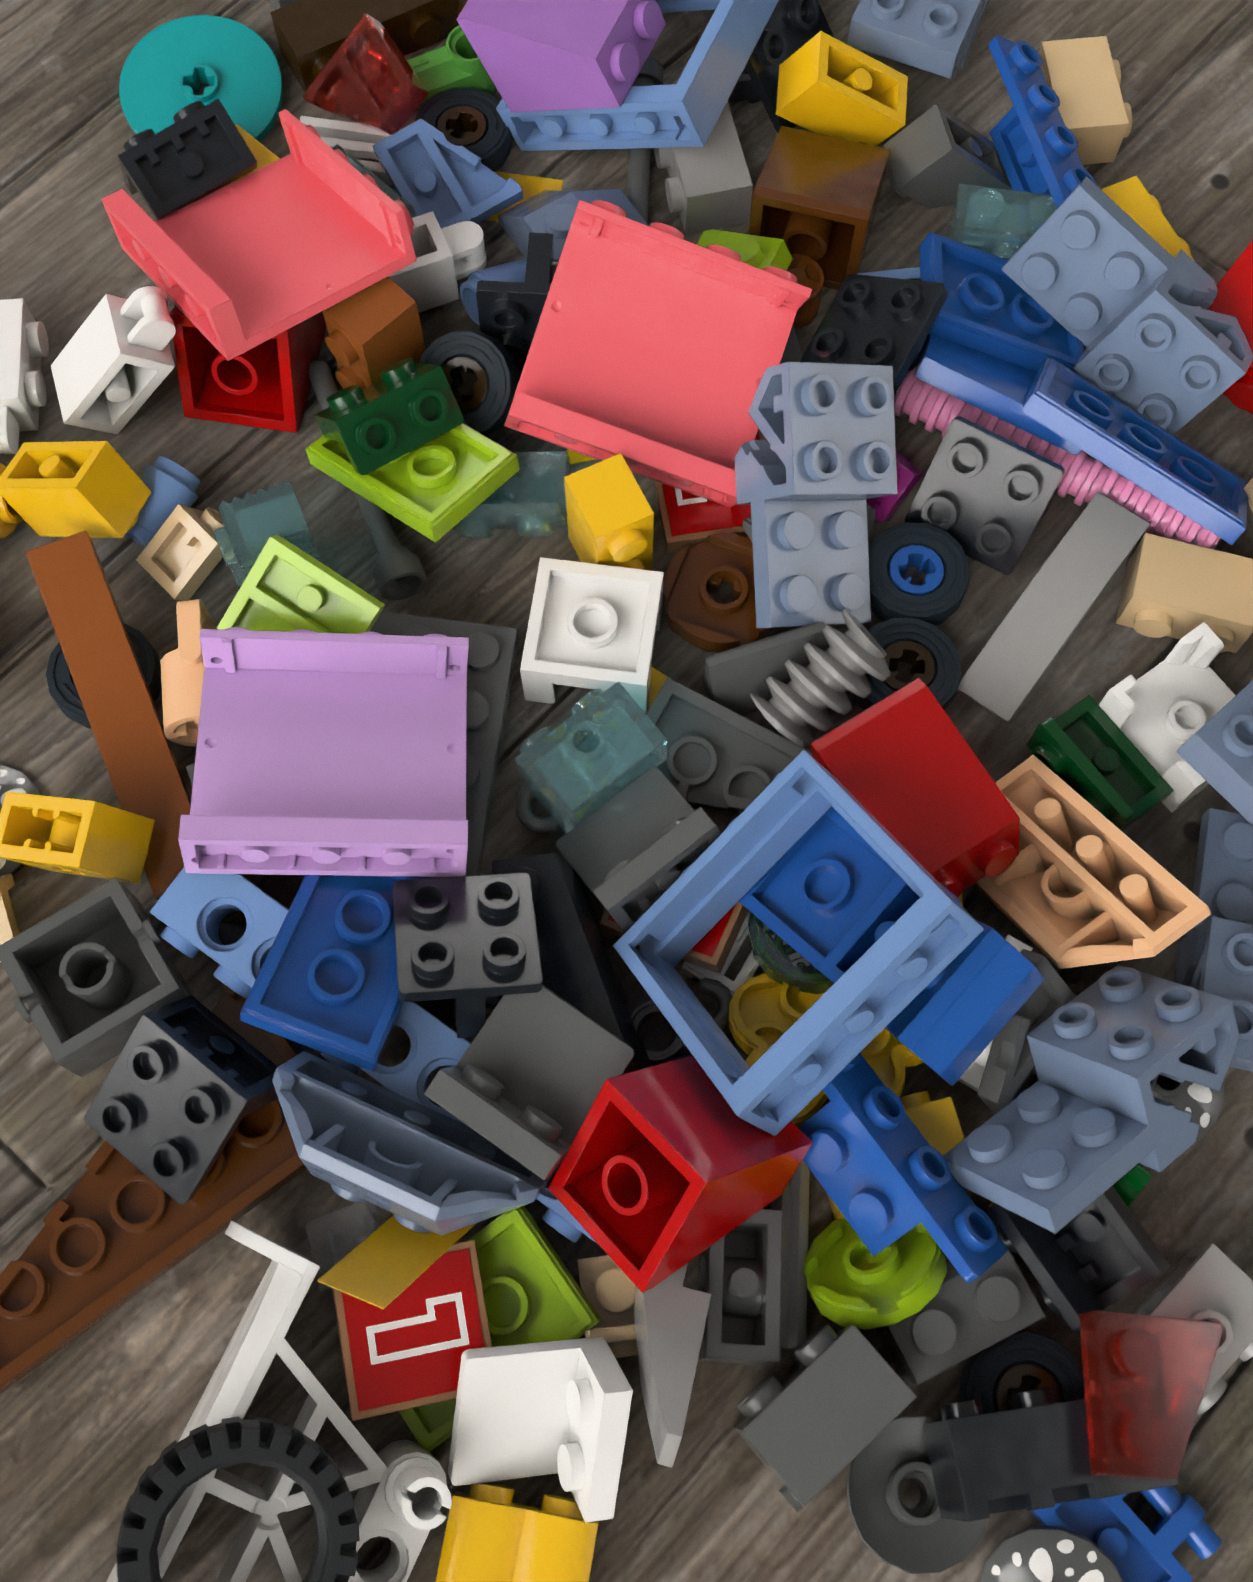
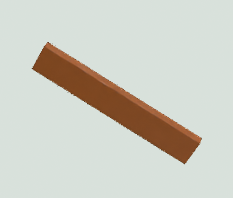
(114, 696)

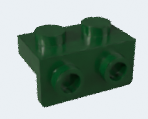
(392, 415)
(1099, 763)

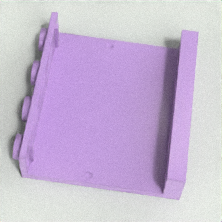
(329, 755)

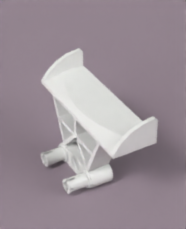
(397, 1486)

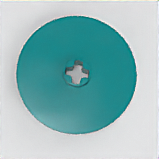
(199, 50)

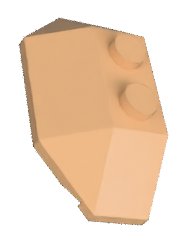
(1083, 882)

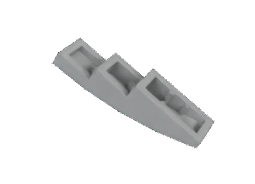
(1052, 606)
(669, 1342)

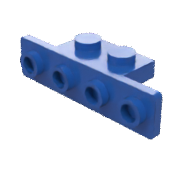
(1032, 136)
(890, 1176)

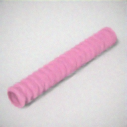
(1082, 473)

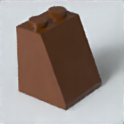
(820, 198)

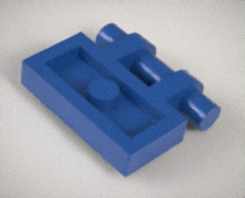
(1136, 1550)

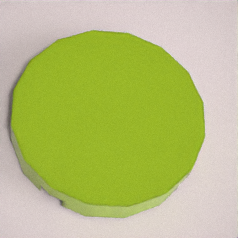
(872, 1290)

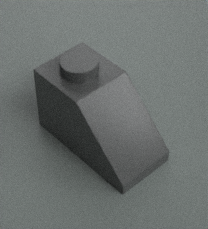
(937, 155)

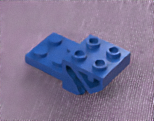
(839, 897)

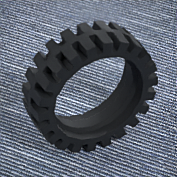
(229, 1444)

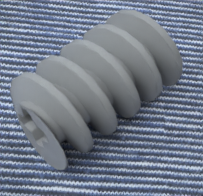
(824, 682)

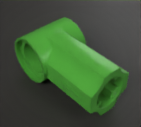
(451, 67)

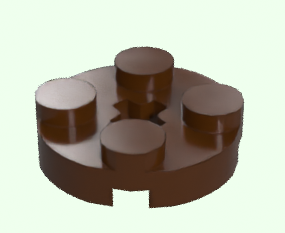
(694, 612)

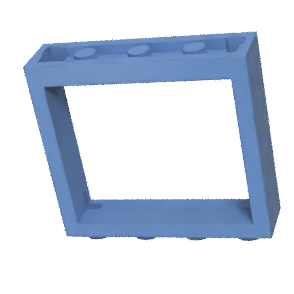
(659, 114)
(852, 1008)

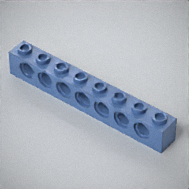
(193, 912)

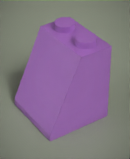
(562, 50)

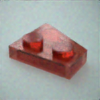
(368, 80)
(1143, 1390)

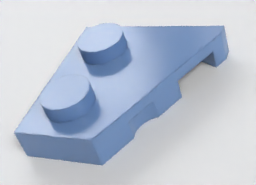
(443, 176)

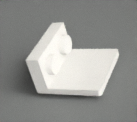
(543, 1414)

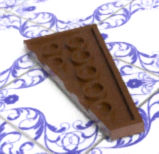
(127, 1232)

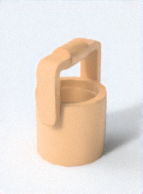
(183, 674)

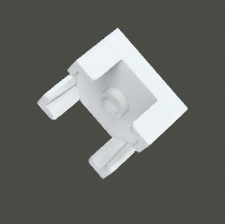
(591, 629)
(1170, 707)

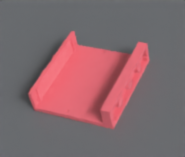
(270, 243)
(653, 350)

